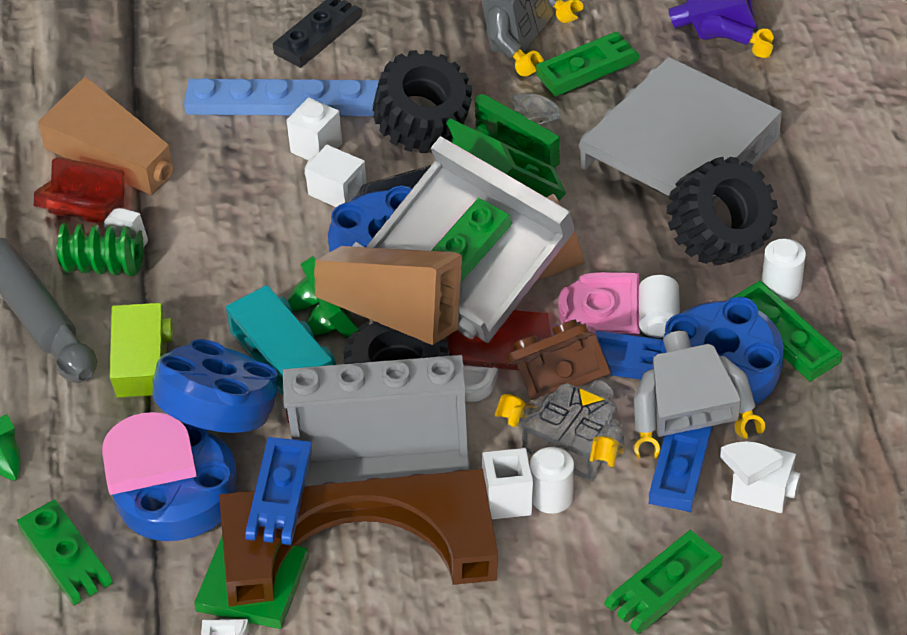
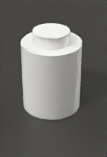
(784, 268)
(657, 304)
(552, 479)

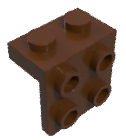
(567, 357)

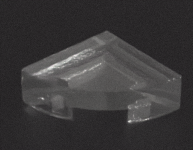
(536, 107)

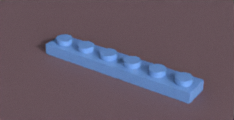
(277, 96)

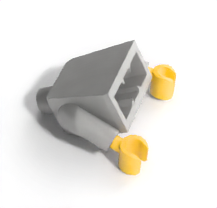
(690, 392)

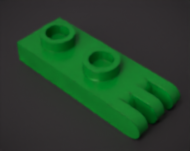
(586, 63)
(516, 130)
(475, 234)
(63, 551)
(664, 581)

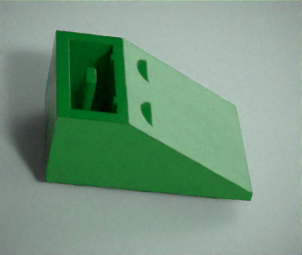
(508, 160)

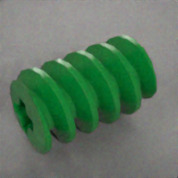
(98, 251)

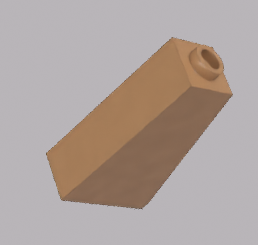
(100, 131)
(394, 287)

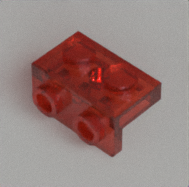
(81, 190)

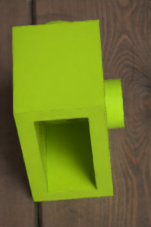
(137, 343)

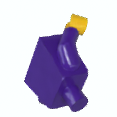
(724, 20)

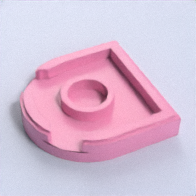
(603, 301)
(146, 452)

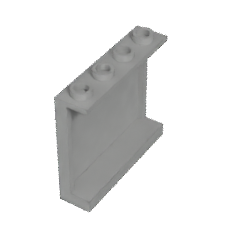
(678, 124)
(516, 258)
(379, 418)

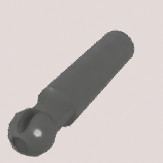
(43, 316)

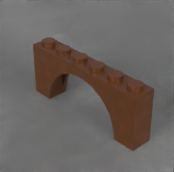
(440, 508)

